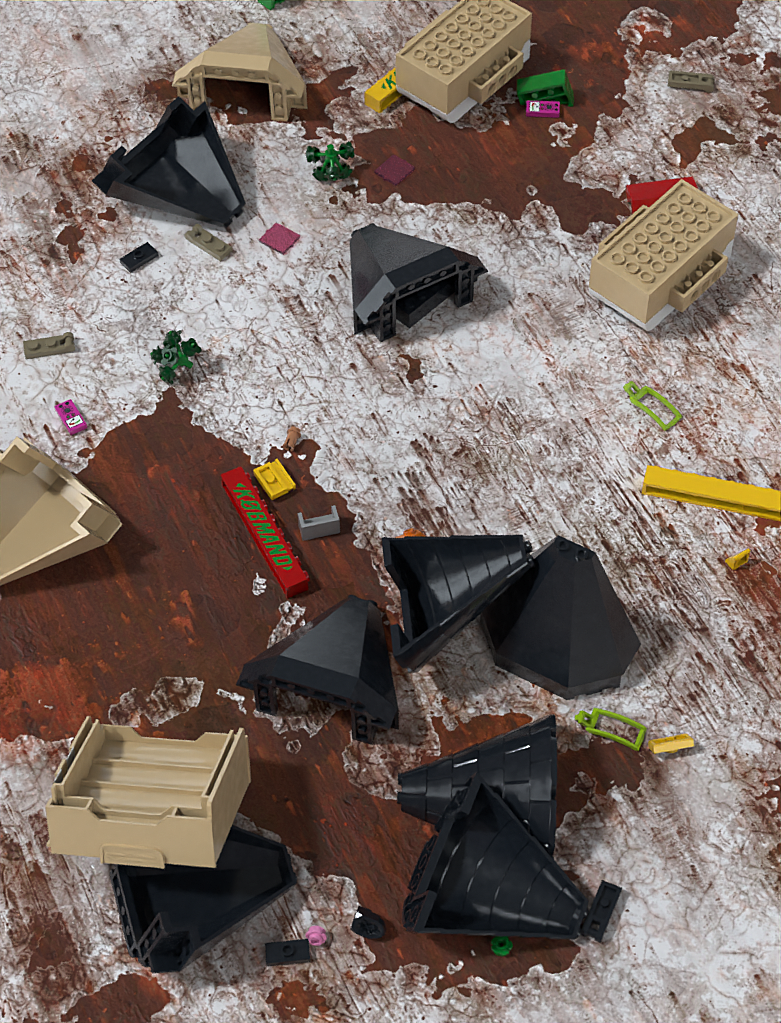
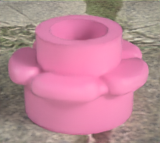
(316, 935)

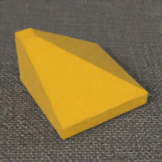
(738, 559)

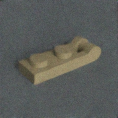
(691, 80)
(208, 242)
(49, 346)

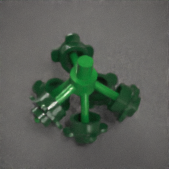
(329, 158)
(174, 355)

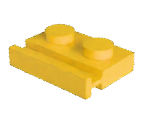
(274, 479)

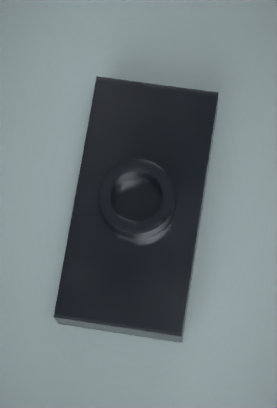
(138, 257)
(287, 952)

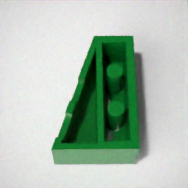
(546, 87)

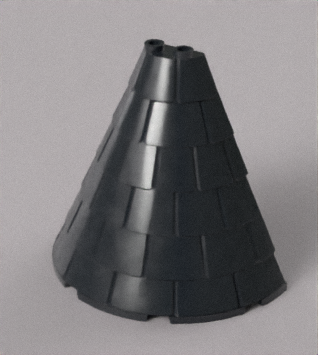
(447, 586)
(513, 764)
(489, 876)

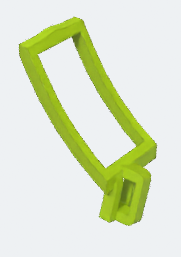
(634, 397)
(592, 719)

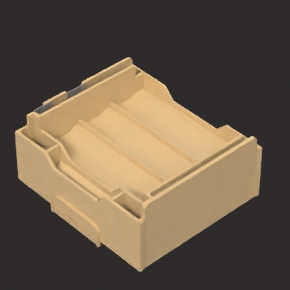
(147, 796)

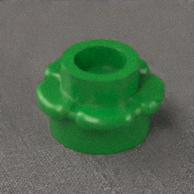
(497, 949)

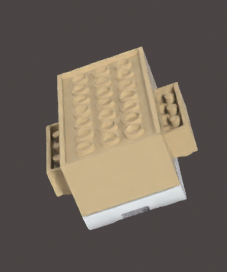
(464, 56)
(664, 255)

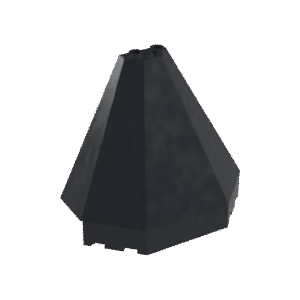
(177, 169)
(397, 264)
(562, 624)
(334, 660)
(187, 910)

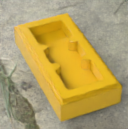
(670, 744)

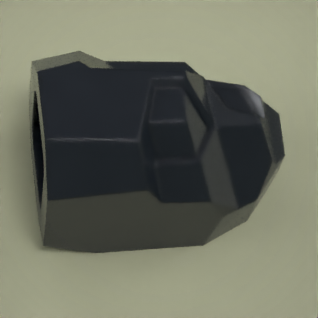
(368, 924)

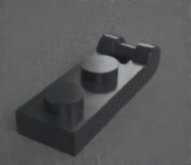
(601, 910)

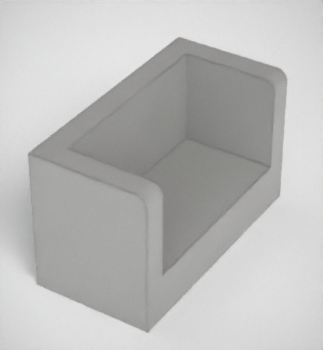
(319, 526)

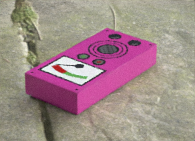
(542, 108)
(70, 417)

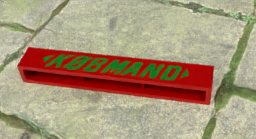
(264, 532)

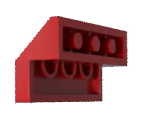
(650, 192)

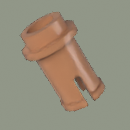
(292, 437)

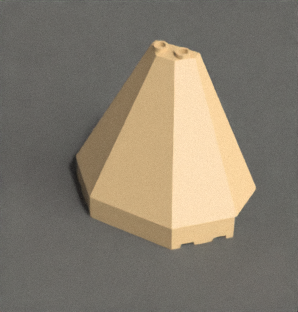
(250, 56)
(45, 513)

